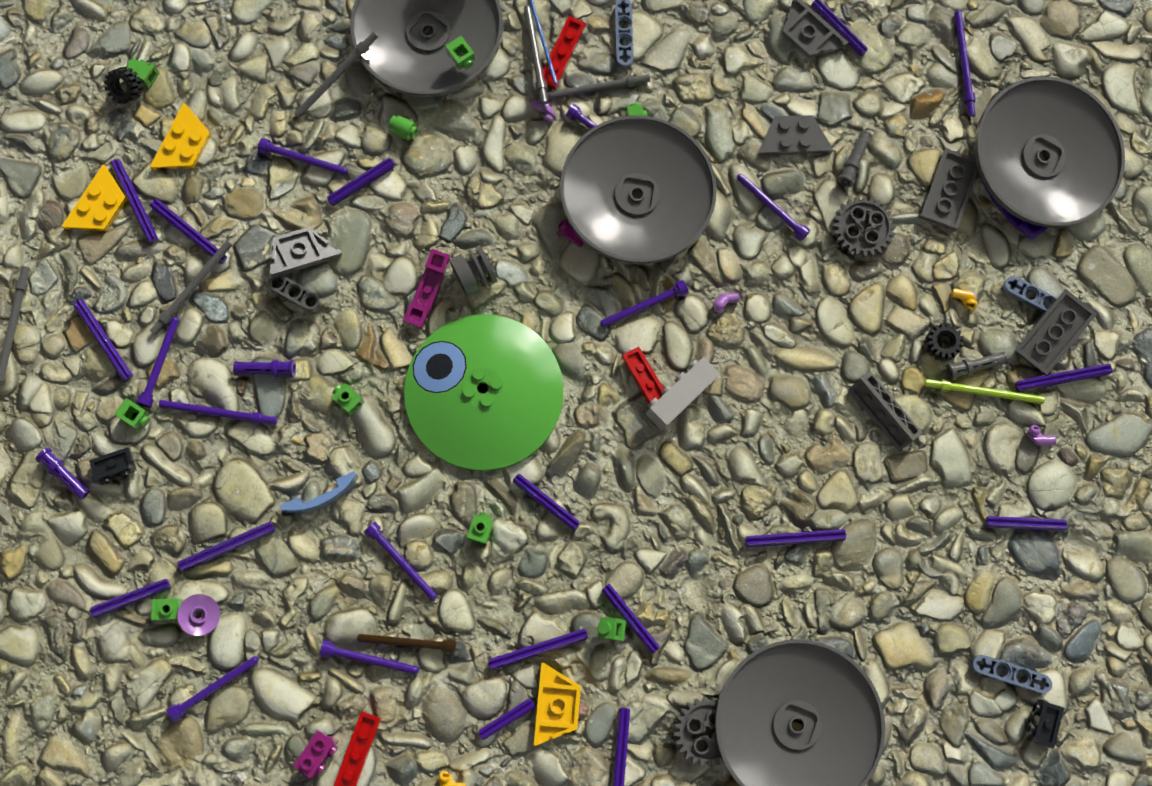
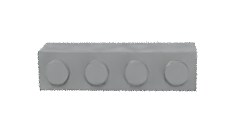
(683, 393)

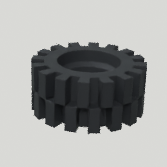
(132, 83)
(938, 352)

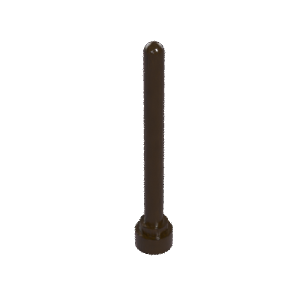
(447, 646)

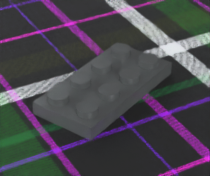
(950, 189)
(1055, 332)

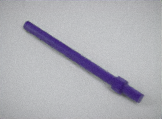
(969, 96)
(256, 417)

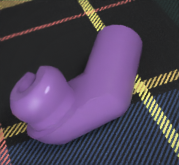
(546, 109)
(723, 299)
(1040, 440)

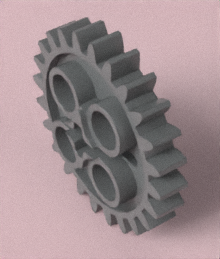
(880, 232)
(701, 713)

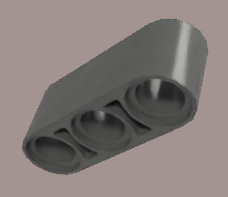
(301, 300)

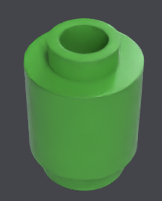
(403, 127)

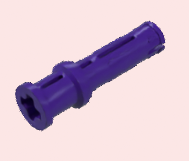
(274, 368)
(56, 467)

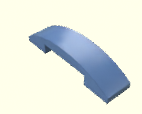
(344, 483)

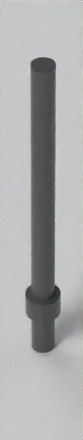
(362, 48)
(629, 81)
(541, 85)
(21, 285)
(166, 317)

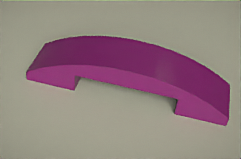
(428, 288)

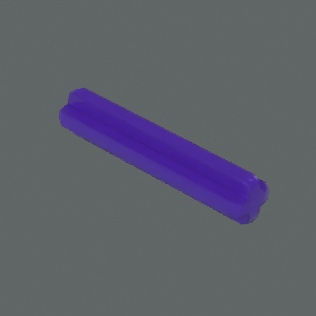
(506, 719)

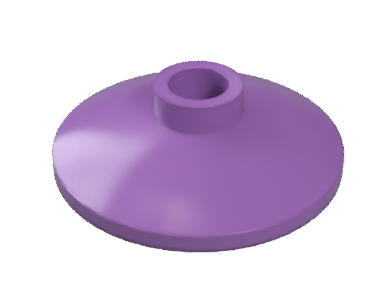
(209, 614)

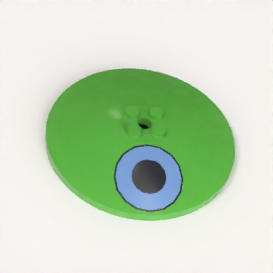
(491, 427)

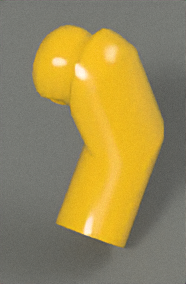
(966, 297)
(446, 780)

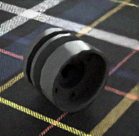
(473, 270)

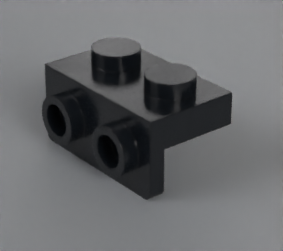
(112, 465)
(1045, 723)

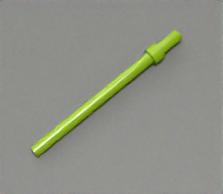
(946, 385)

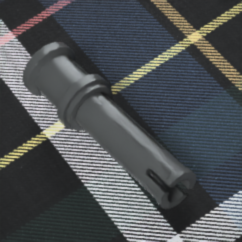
(852, 165)
(967, 367)

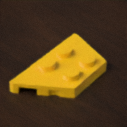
(183, 142)
(97, 204)
(556, 705)

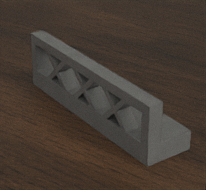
(884, 412)

